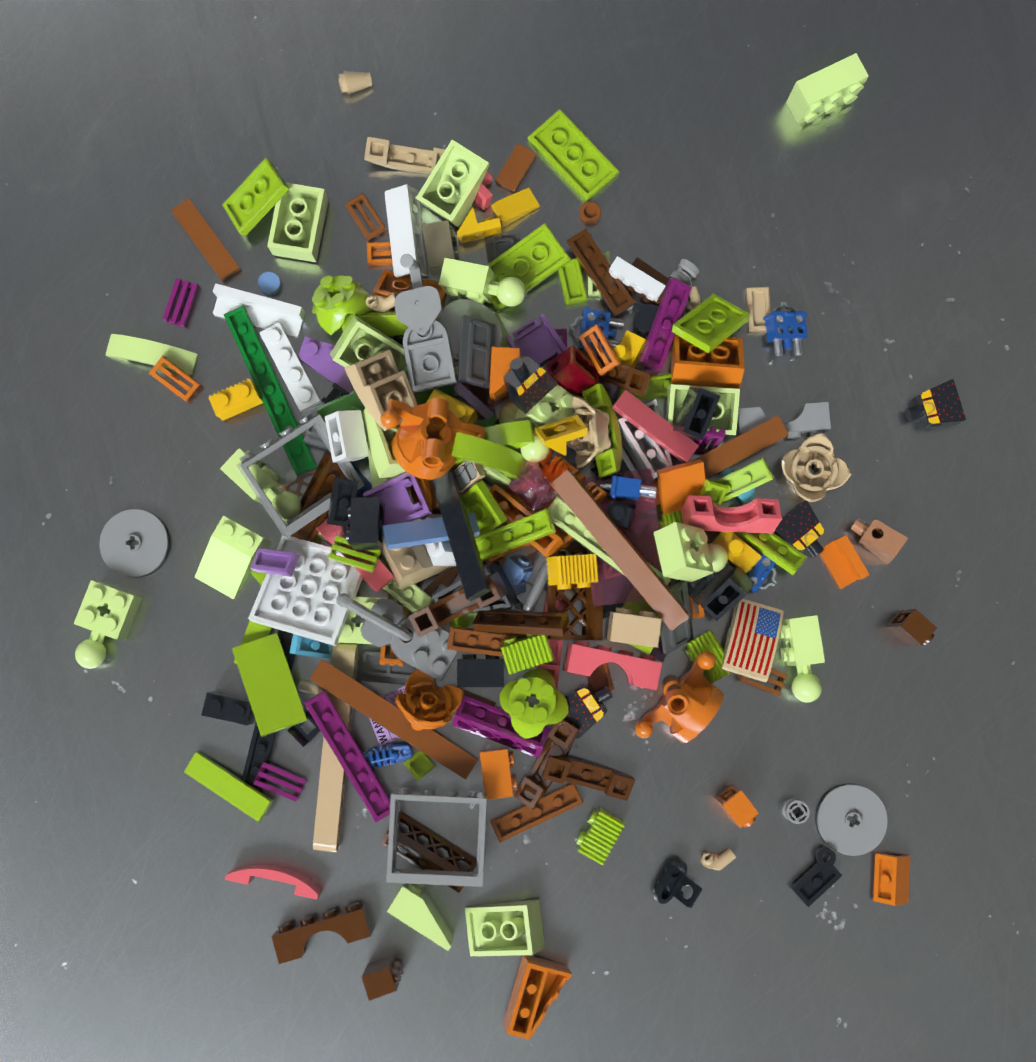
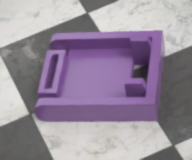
(537, 341)
(397, 500)

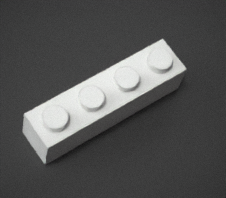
(637, 279)

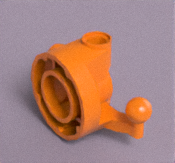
(425, 436)
(686, 708)

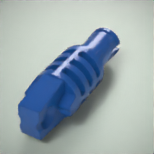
(388, 754)

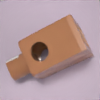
(888, 541)

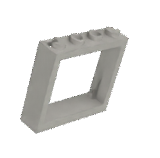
(268, 447)
(435, 877)

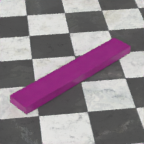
(349, 755)

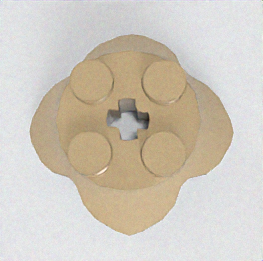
(597, 432)
(831, 470)

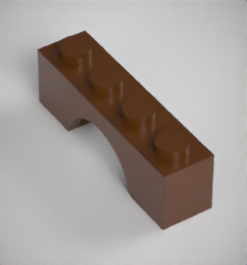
(453, 606)
(351, 924)

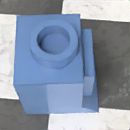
(518, 571)

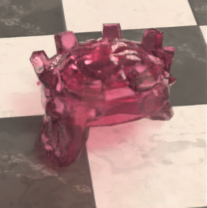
(533, 488)

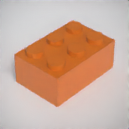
(719, 368)

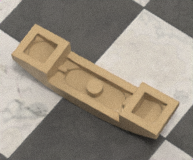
(401, 157)

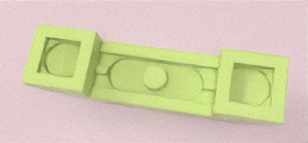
(150, 352)

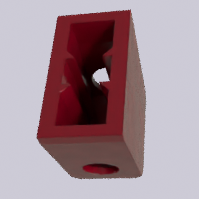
(573, 371)

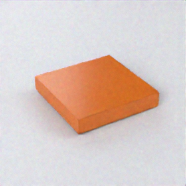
(679, 482)

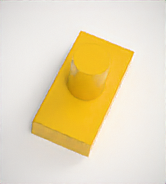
(630, 348)
(738, 551)

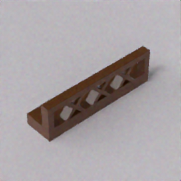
(318, 488)
(422, 856)

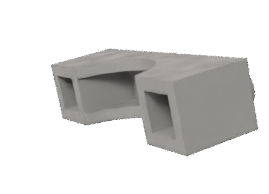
(811, 419)

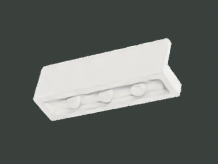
(405, 228)
(262, 310)

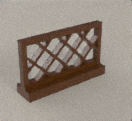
(590, 616)

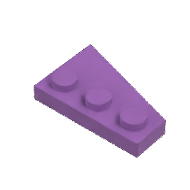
(317, 356)

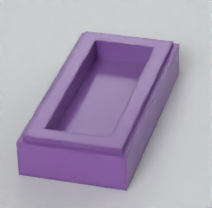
(275, 562)

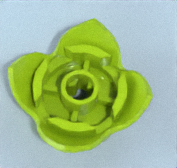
(336, 299)
(531, 720)

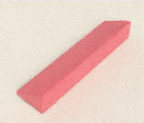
(655, 427)

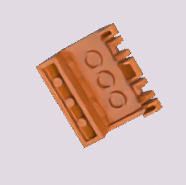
(516, 508)

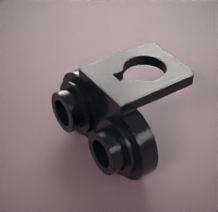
(672, 883)

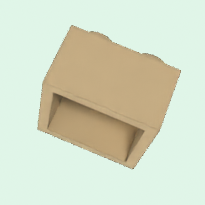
(634, 629)

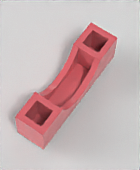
(755, 517)
(640, 671)

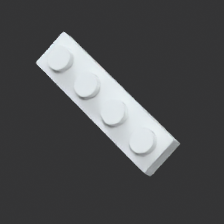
(290, 367)

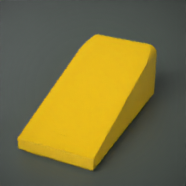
(514, 206)

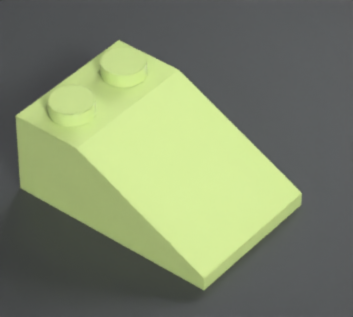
(454, 183)
(229, 557)
(417, 909)
(505, 928)

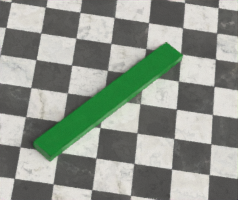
(269, 388)

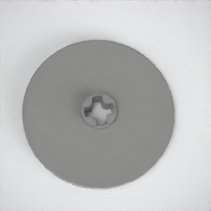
(451, 319)
(121, 531)
(868, 812)

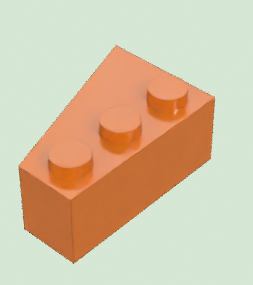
(532, 994)

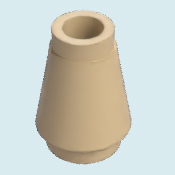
(354, 81)

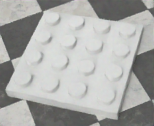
(308, 598)

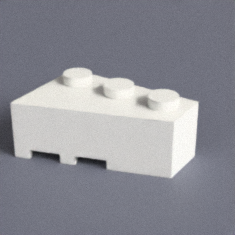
(641, 448)

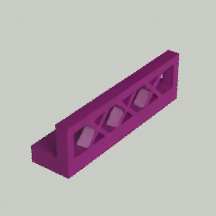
(661, 332)
(496, 726)

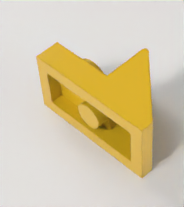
(472, 231)
(558, 433)

